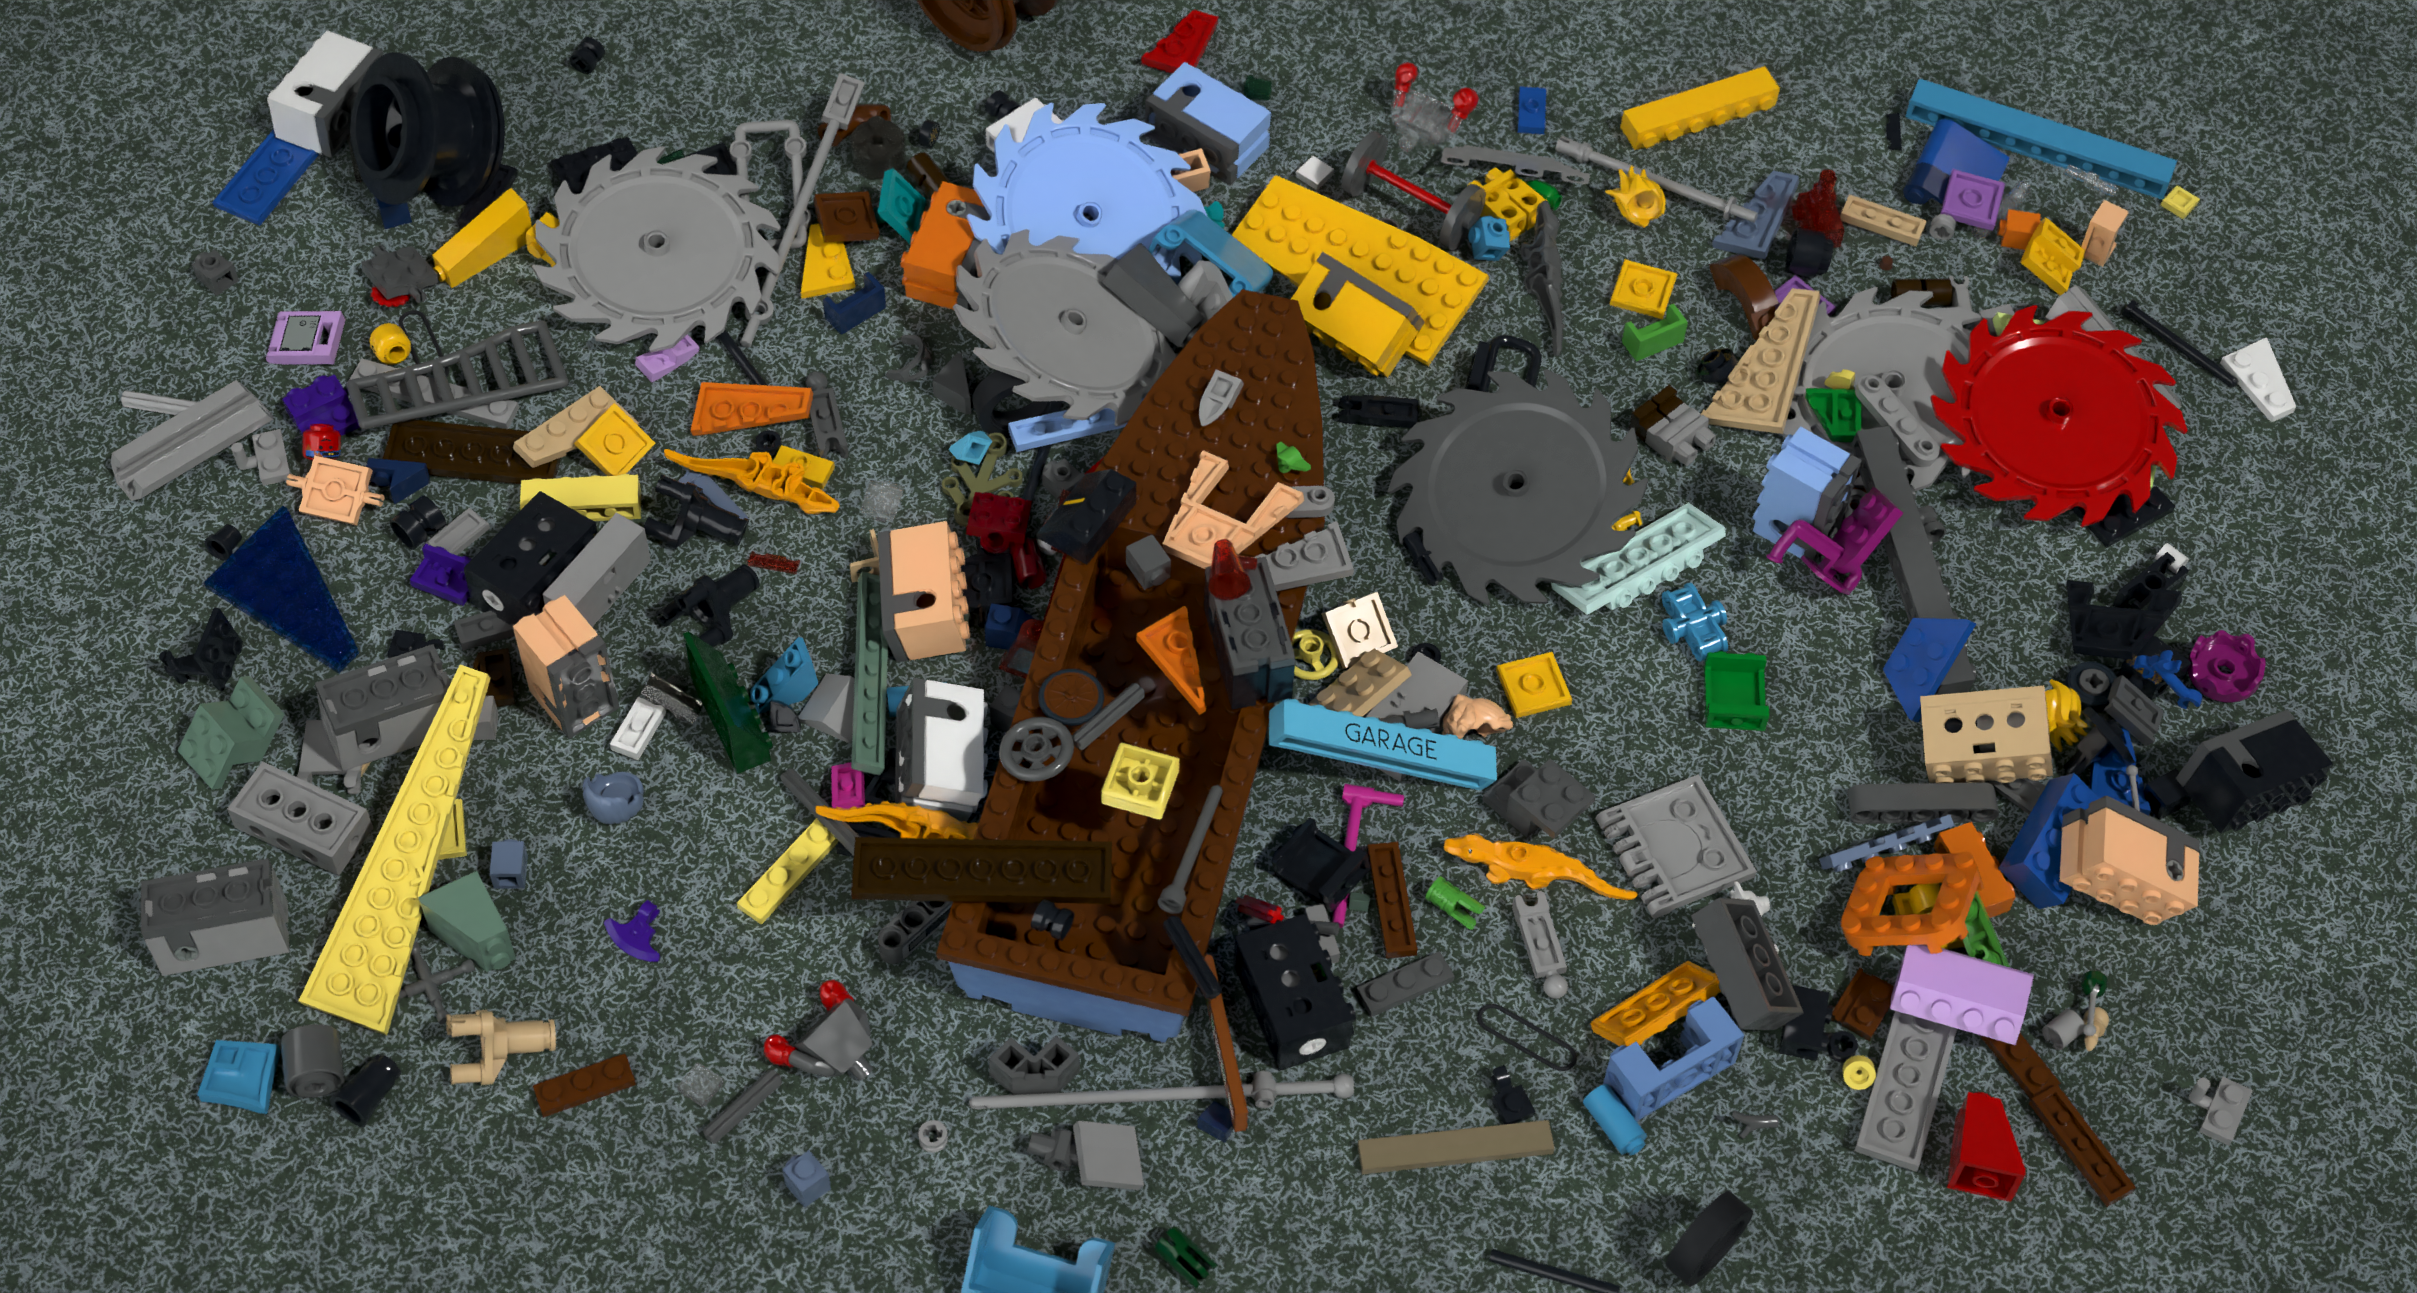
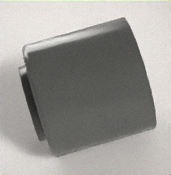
(312, 1060)

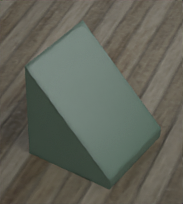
(1359, 901)

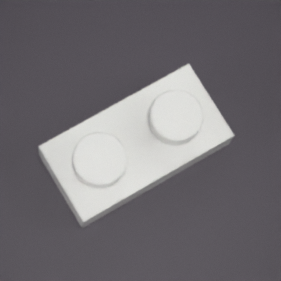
(637, 728)

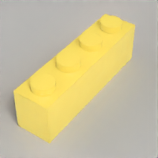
(591, 496)

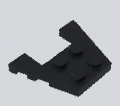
(2115, 630)

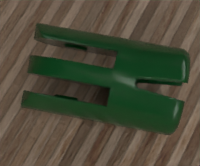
(1180, 1251)

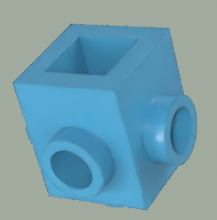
(1489, 238)

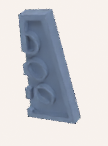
(1771, 203)
(1893, 842)

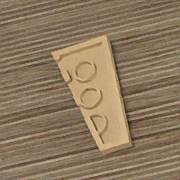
(561, 431)

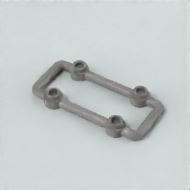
(795, 150)

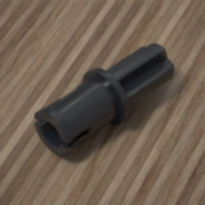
(1421, 558)

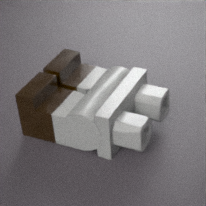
(1672, 427)

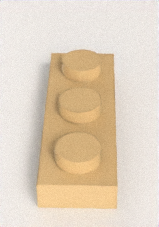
(1883, 220)

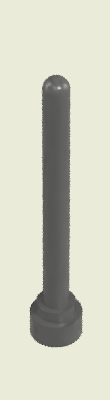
(1173, 897)

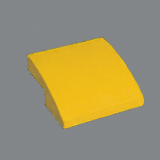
(2052, 256)

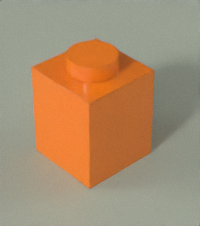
(2017, 228)

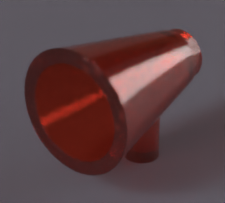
(1227, 573)

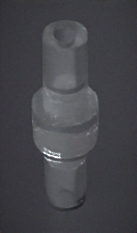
(2091, 180)

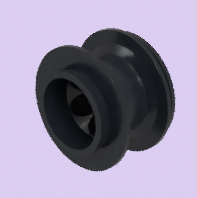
(427, 130)

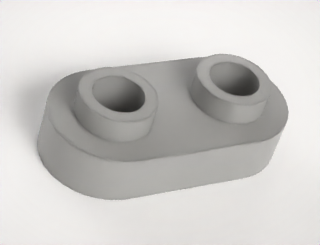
(1312, 505)

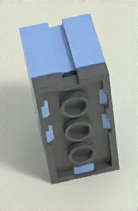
(1203, 113)
(1807, 483)

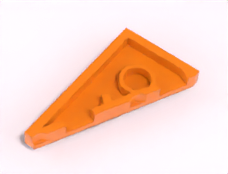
(1172, 649)

